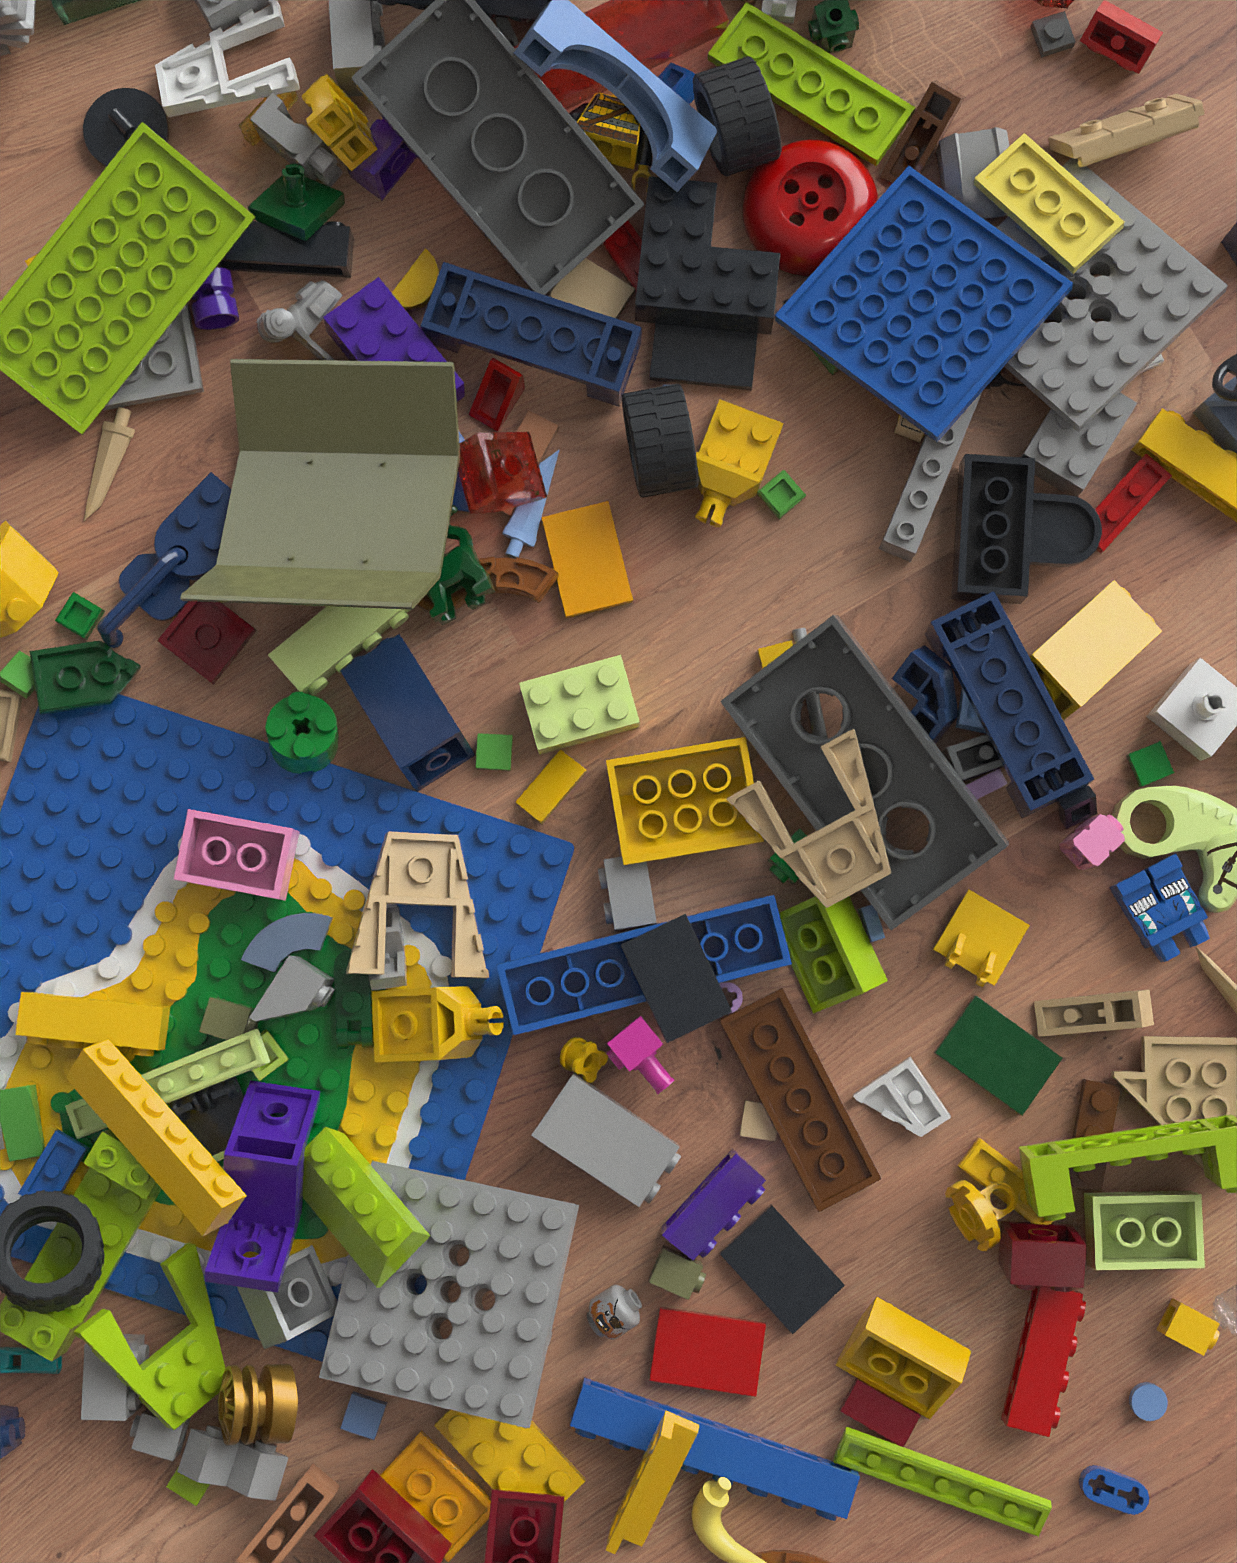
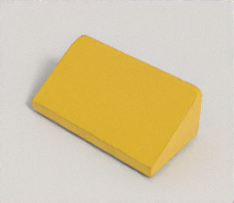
(551, 786)

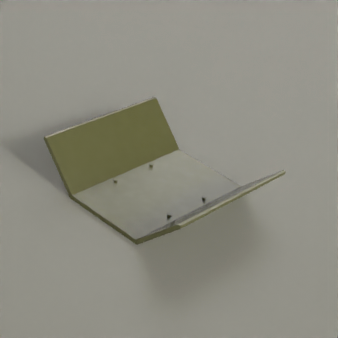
(337, 484)

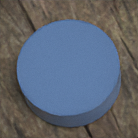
(1148, 1401)

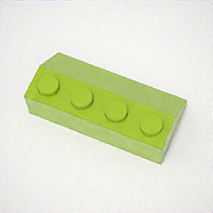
(359, 1206)

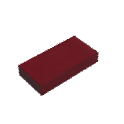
(879, 1412)

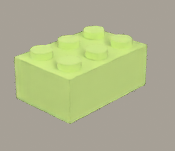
(579, 704)
(1144, 1230)

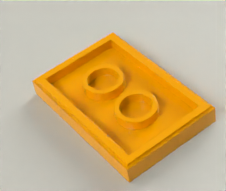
(587, 559)
(439, 1491)

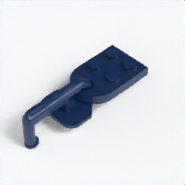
(160, 578)

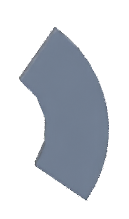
(286, 937)

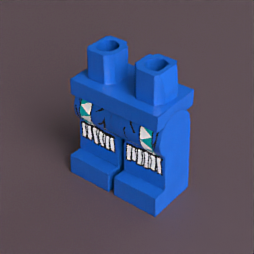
(1160, 906)

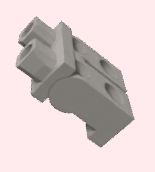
(295, 141)

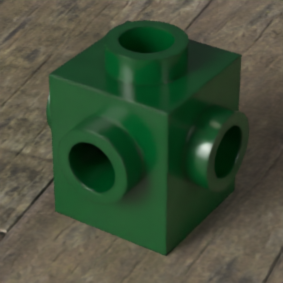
(833, 25)

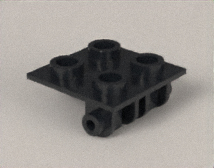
(211, 1113)

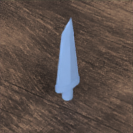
(525, 520)

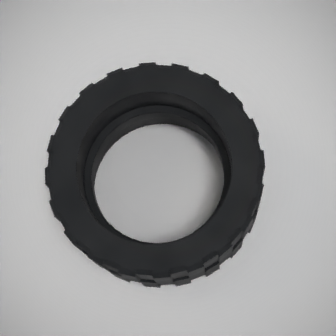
(742, 111)
(660, 440)
(70, 1289)

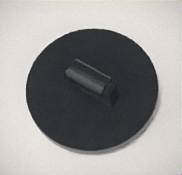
(116, 117)

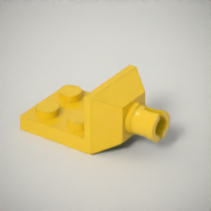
(733, 458)
(430, 1023)

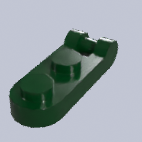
(352, 1002)

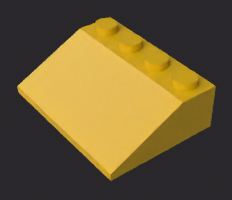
(678, 800)

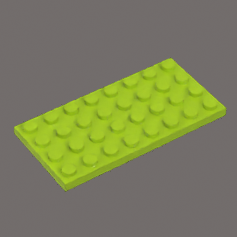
(115, 277)

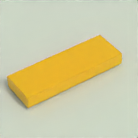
(991, 1167)

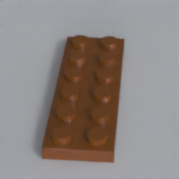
(800, 1100)

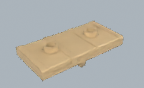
(1129, 130)

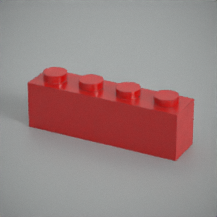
(1042, 1360)

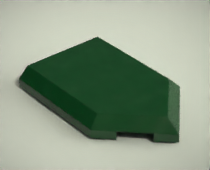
(79, 676)

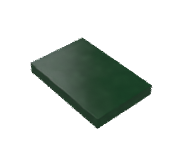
(998, 1055)

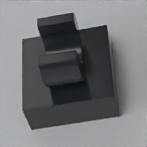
(1077, 807)

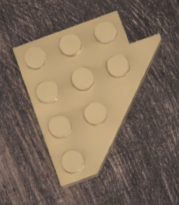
(1184, 1079)

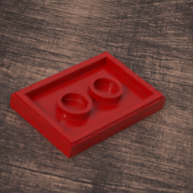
(707, 1351)

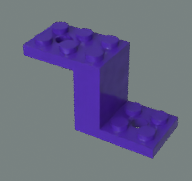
(268, 1166)

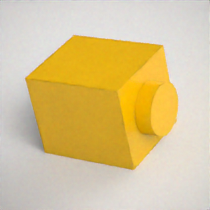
(1189, 1327)

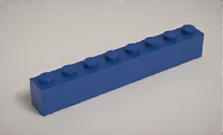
(720, 1450)

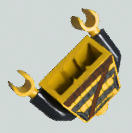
(615, 133)

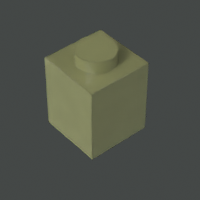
(227, 1019)
(677, 1273)

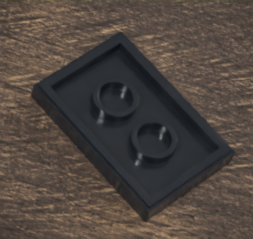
(703, 356)
(676, 978)
(782, 1269)

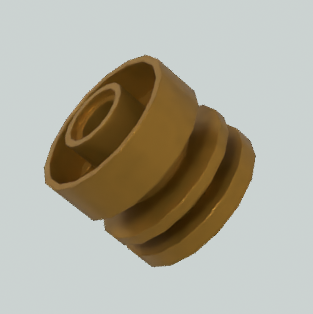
(261, 1404)

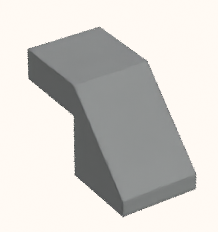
(395, 959)

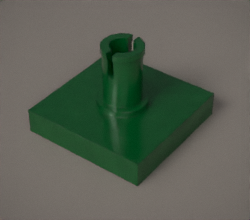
(296, 203)

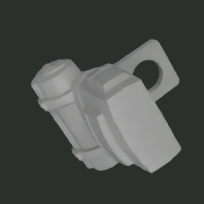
(301, 318)

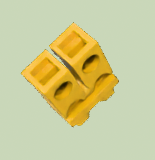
(339, 122)

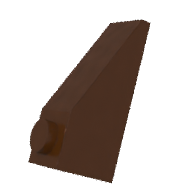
(924, 130)

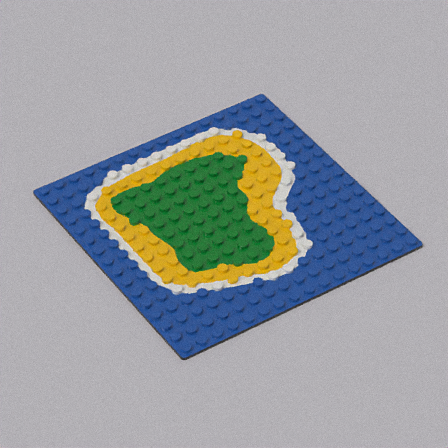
(98, 916)

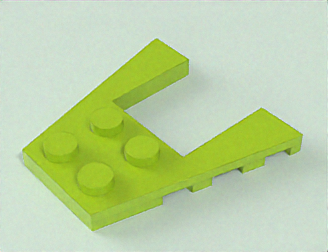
(184, 1370)

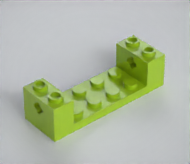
(1047, 1163)
(119, 1198)

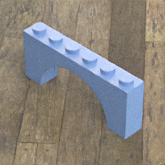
(572, 41)

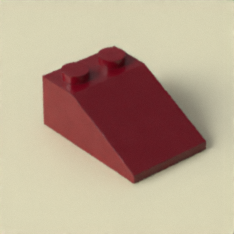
(524, 1527)

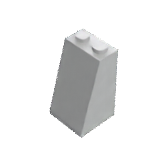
(607, 1141)

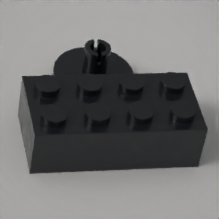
(1009, 527)

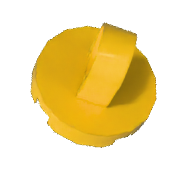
(976, 1214)

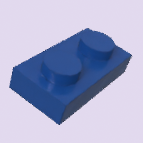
(55, 1165)

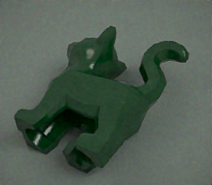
(459, 570)

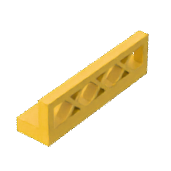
(652, 1481)

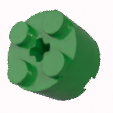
(299, 715)

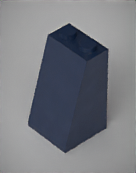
(407, 712)

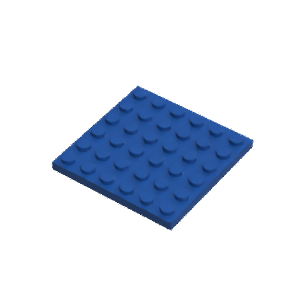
(923, 303)

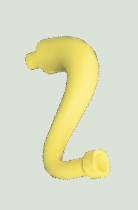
(709, 1527)

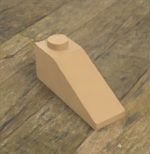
(1094, 1013)

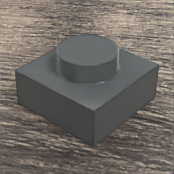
(1053, 34)

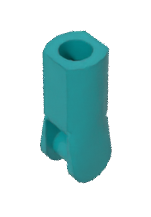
(30, 1362)

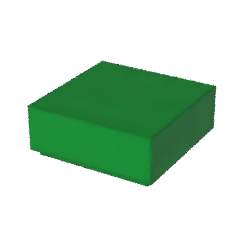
(80, 615)
(1150, 764)

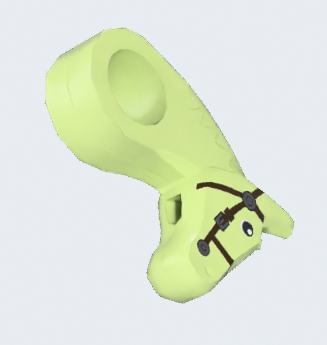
(1192, 824)

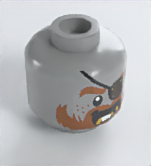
(614, 1312)

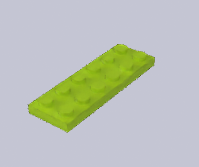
(815, 84)

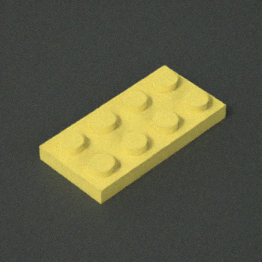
(1048, 203)

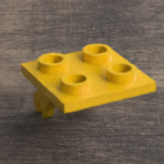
(980, 938)

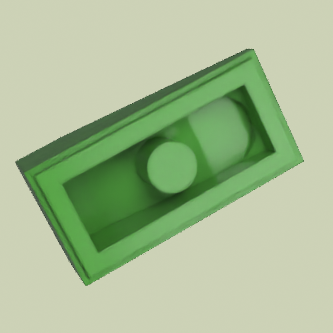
(21, 1122)

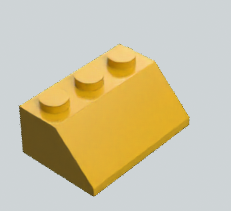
(904, 1358)

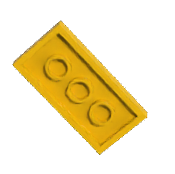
(510, 1455)

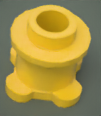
(582, 1058)

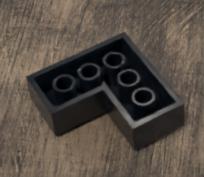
(690, 281)

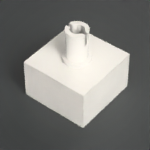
(1198, 709)

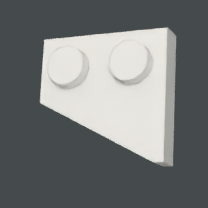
(905, 1098)

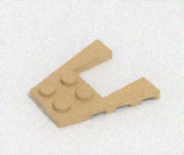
(840, 855)
(419, 872)

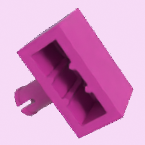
(636, 1049)

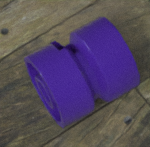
(213, 302)

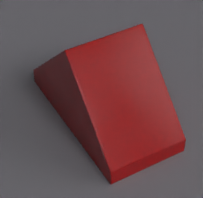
(497, 394)

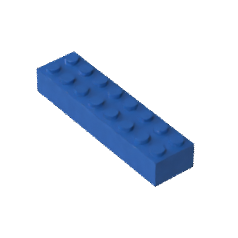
(598, 978)

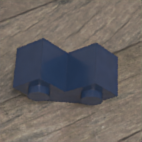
(932, 684)

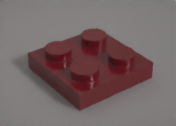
(207, 637)

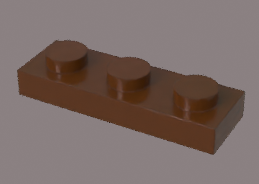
(1094, 1117)

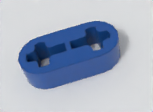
(1110, 1497)

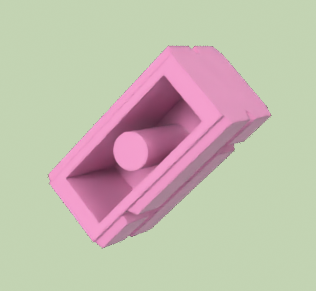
(1093, 841)

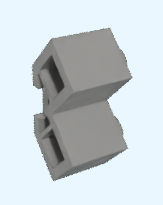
(247, 1469)

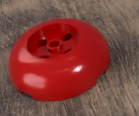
(769, 206)

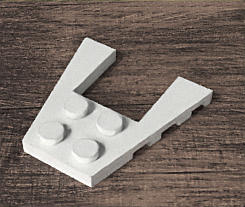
(199, 78)

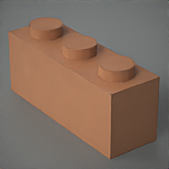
(291, 1518)

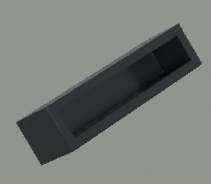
(274, 251)

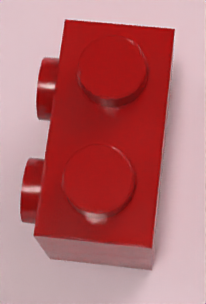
(1121, 37)

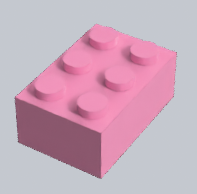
(236, 854)

